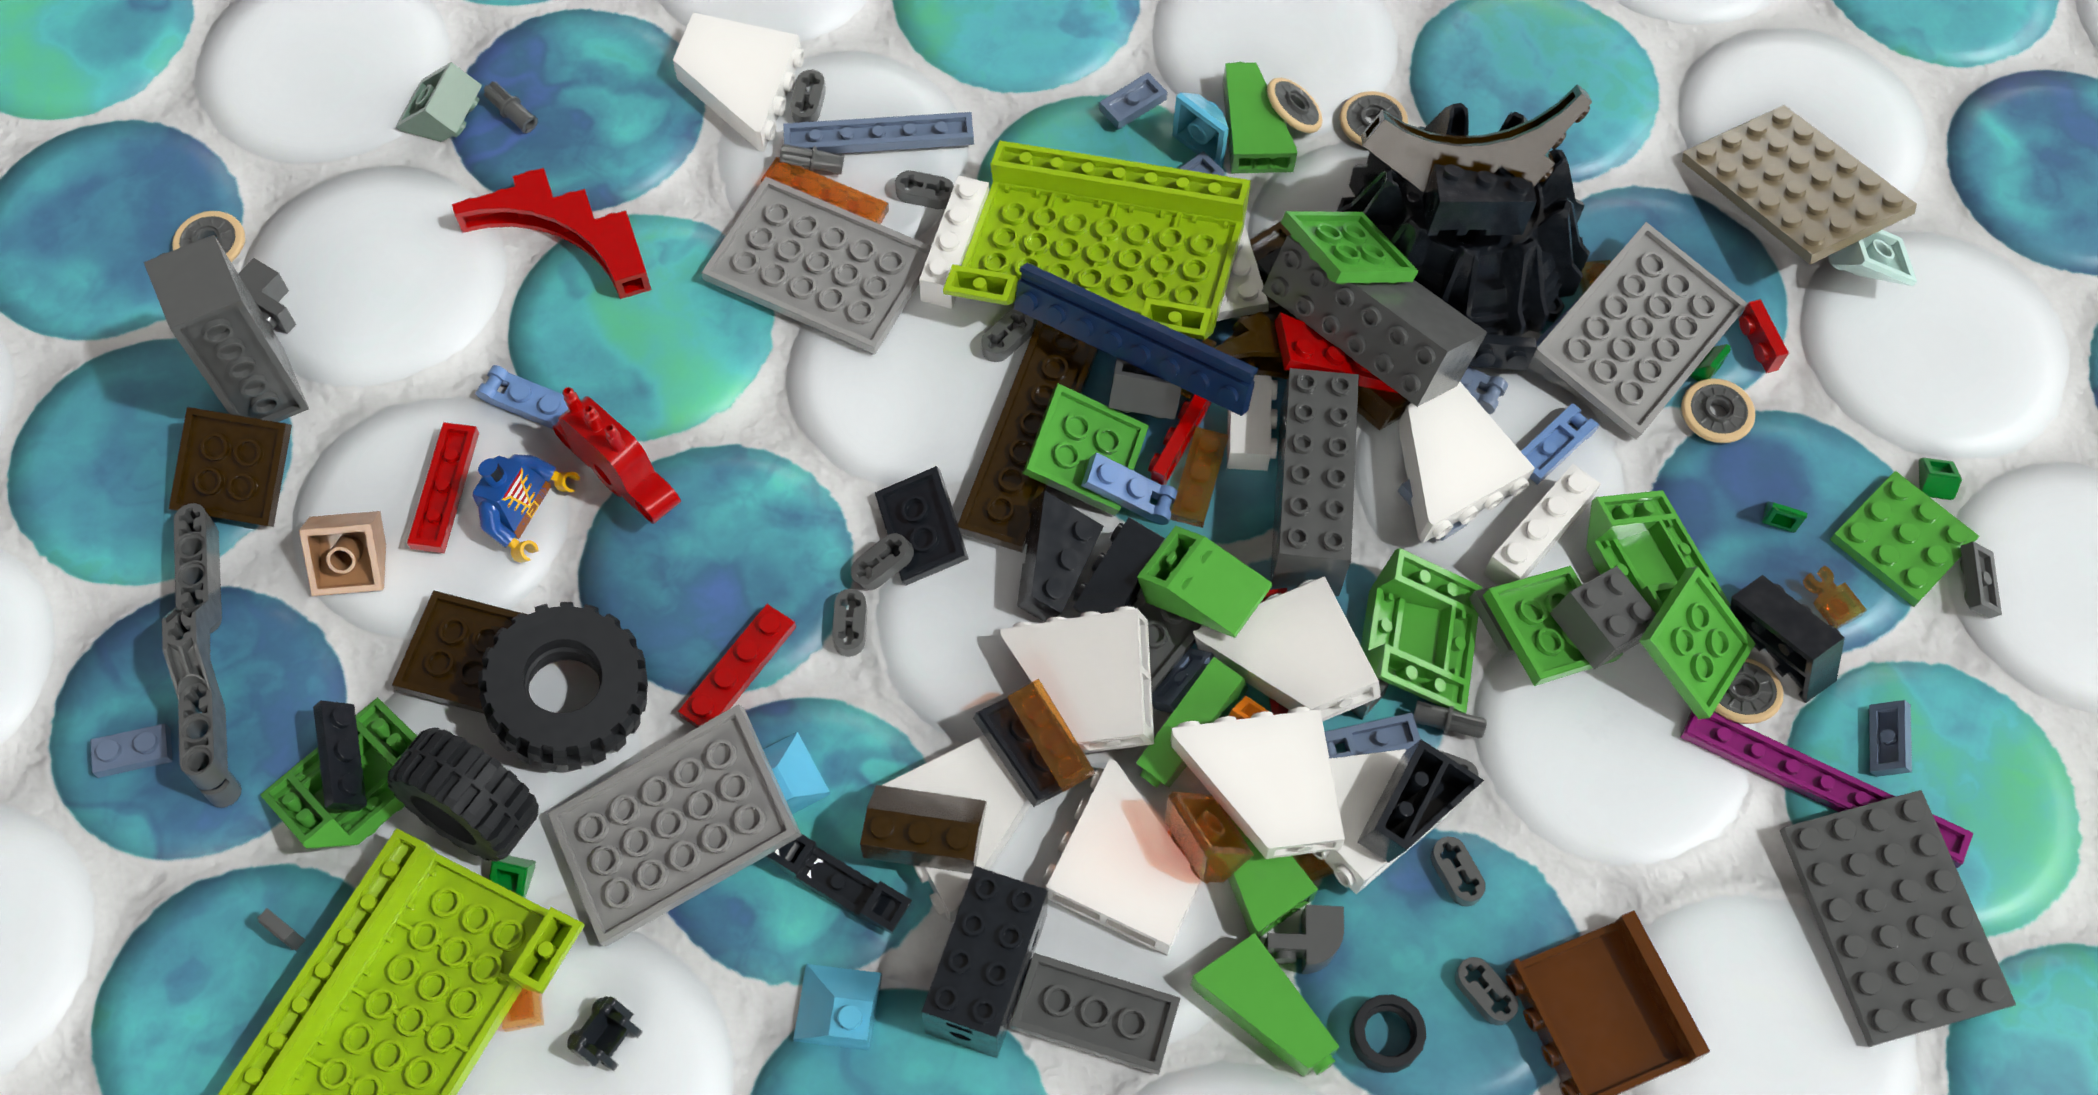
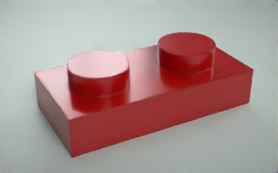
(1763, 336)

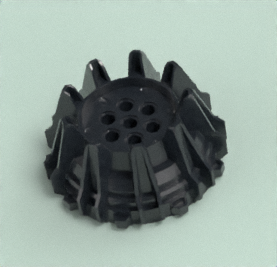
(1493, 279)

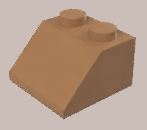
(344, 553)

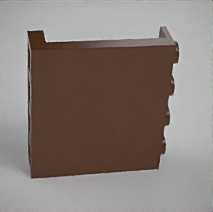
(1606, 1010)

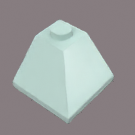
(1877, 257)

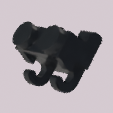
(603, 1032)

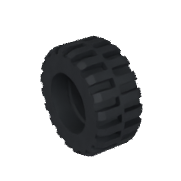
(463, 794)

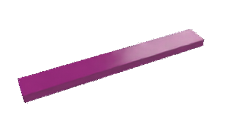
(1801, 772)

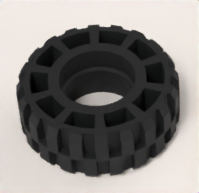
(554, 636)

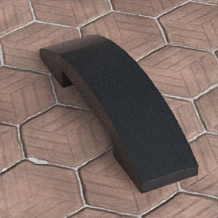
(841, 883)

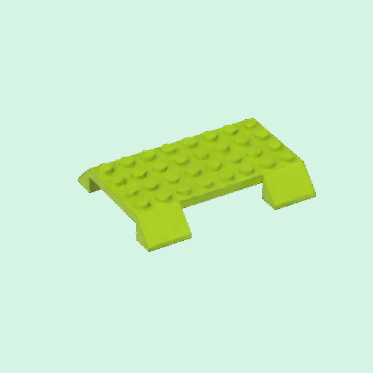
(1112, 226)
(406, 982)

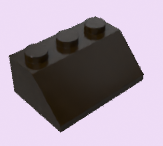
(923, 829)

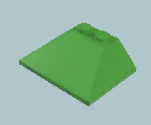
(1645, 542)
(1422, 630)
(300, 796)

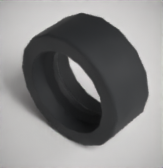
(1406, 1011)

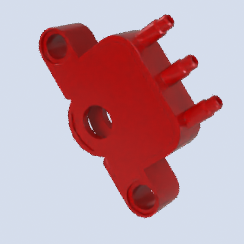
(614, 456)

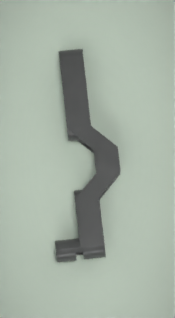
(188, 656)

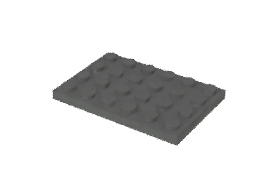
(1896, 918)

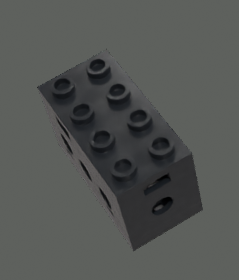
(985, 961)

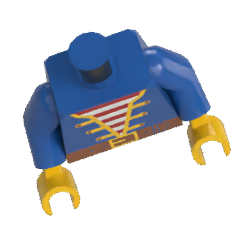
(511, 495)

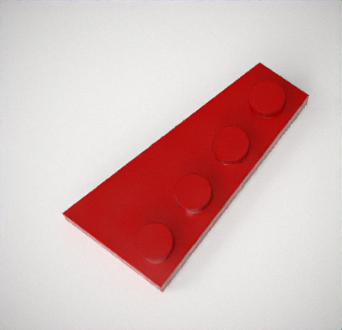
(1308, 350)

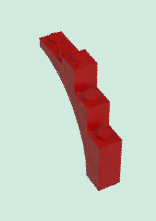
(567, 216)

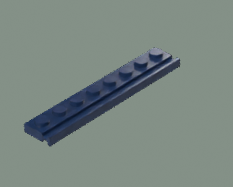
(1135, 339)

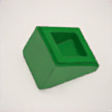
(1711, 363)
(1939, 478)
(1783, 517)
(513, 874)

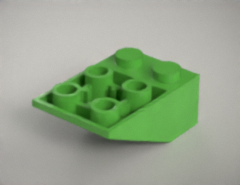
(1202, 582)

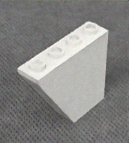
(739, 72)
(1457, 462)
(1299, 652)
(1093, 673)
(977, 774)
(1268, 778)
(1358, 787)
(1123, 865)

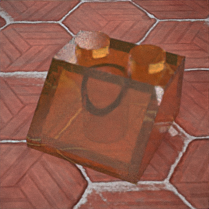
(1206, 836)

